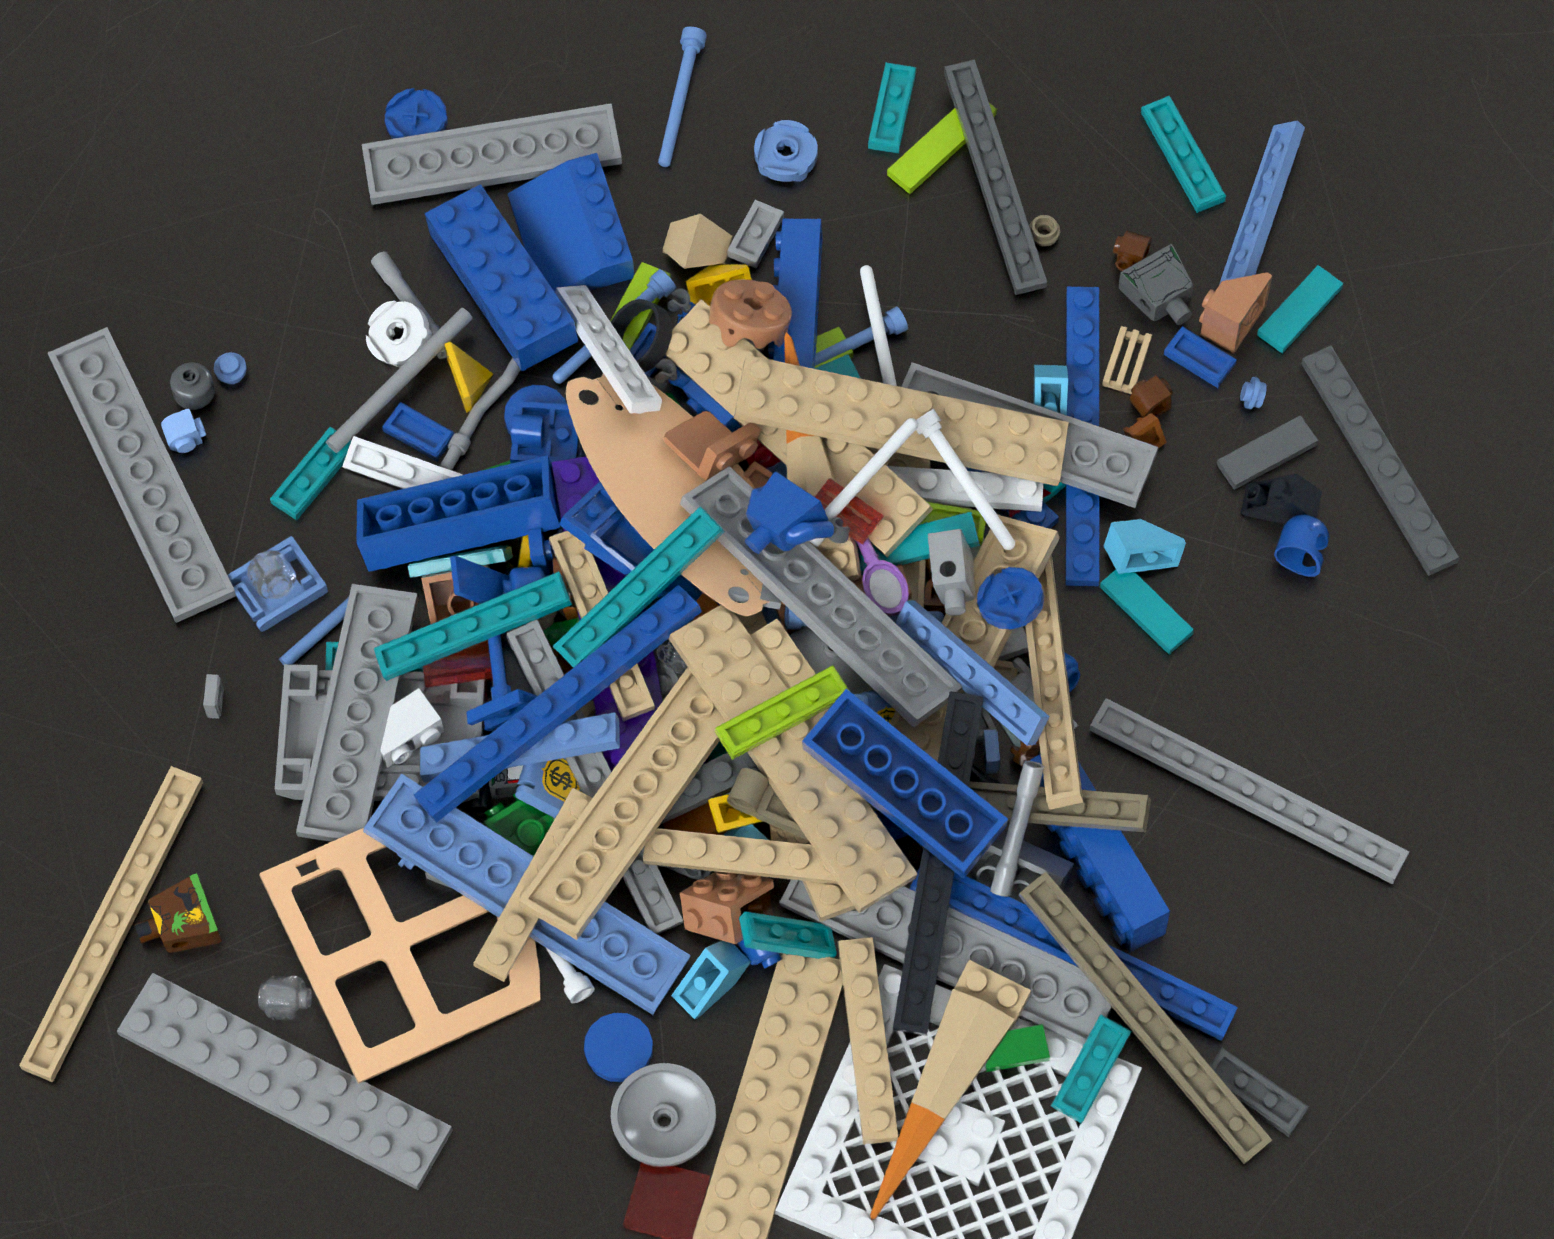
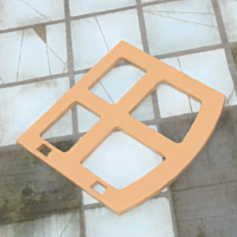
(390, 943)

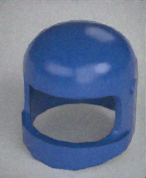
(1300, 536)

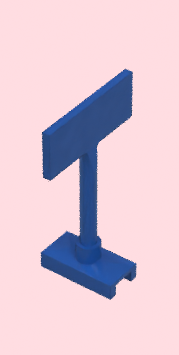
(481, 585)

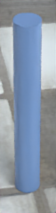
(315, 635)

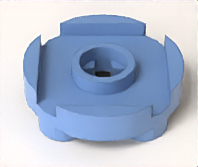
(791, 167)

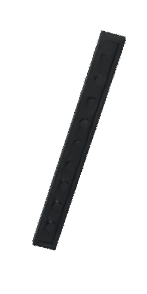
(935, 879)

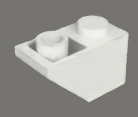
(408, 727)

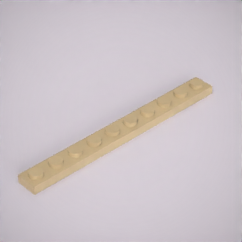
(1053, 697)
(111, 924)

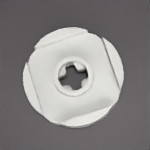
(381, 331)

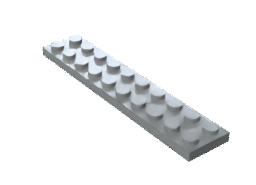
(142, 475)
(829, 605)
(1060, 991)
(285, 1081)

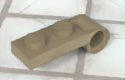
(757, 798)

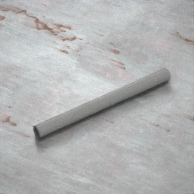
(399, 380)

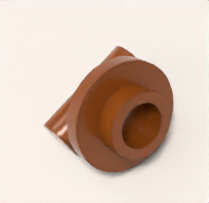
(1024, 752)

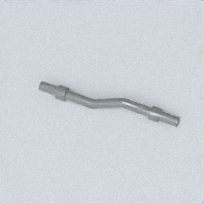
(460, 441)

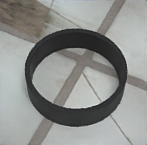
(663, 331)

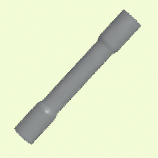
(393, 277)
(1026, 792)

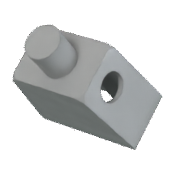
(952, 570)

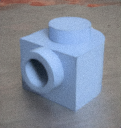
(183, 431)

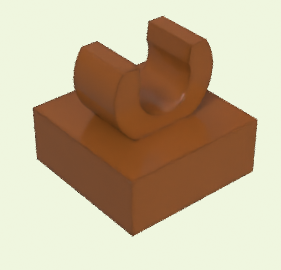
(1147, 430)

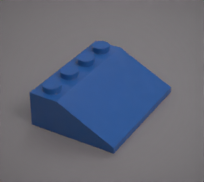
(573, 226)

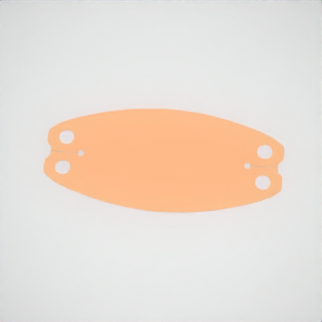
(650, 479)

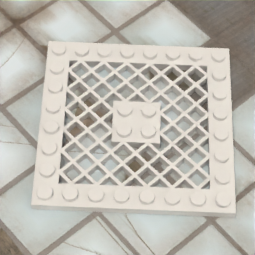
(958, 1147)

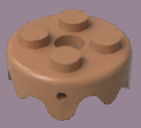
(734, 313)

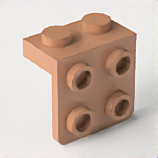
(710, 445)
(714, 903)

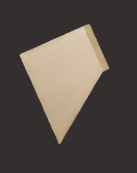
(697, 242)

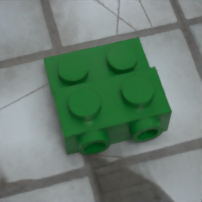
(519, 824)

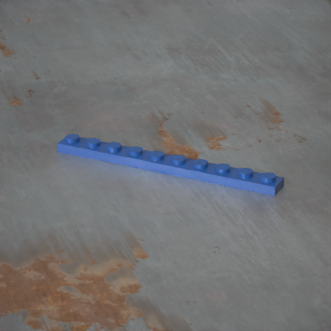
(1082, 404)
(557, 703)
(1017, 920)

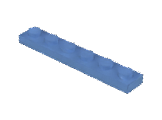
(1263, 200)
(974, 673)
(566, 740)

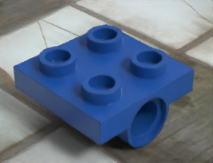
(542, 431)

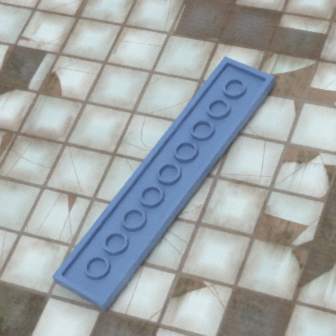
(488, 871)

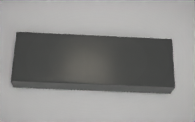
(1267, 452)
(1259, 1093)

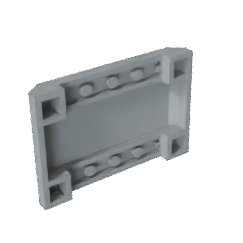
(302, 710)

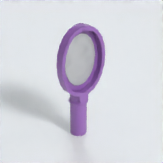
(883, 581)

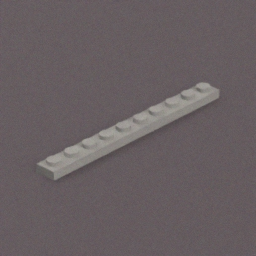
(590, 773)
(1249, 791)

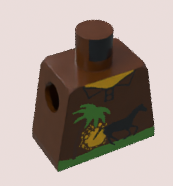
(180, 918)

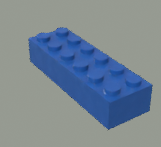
(501, 277)
(457, 513)
(904, 783)
(1115, 878)

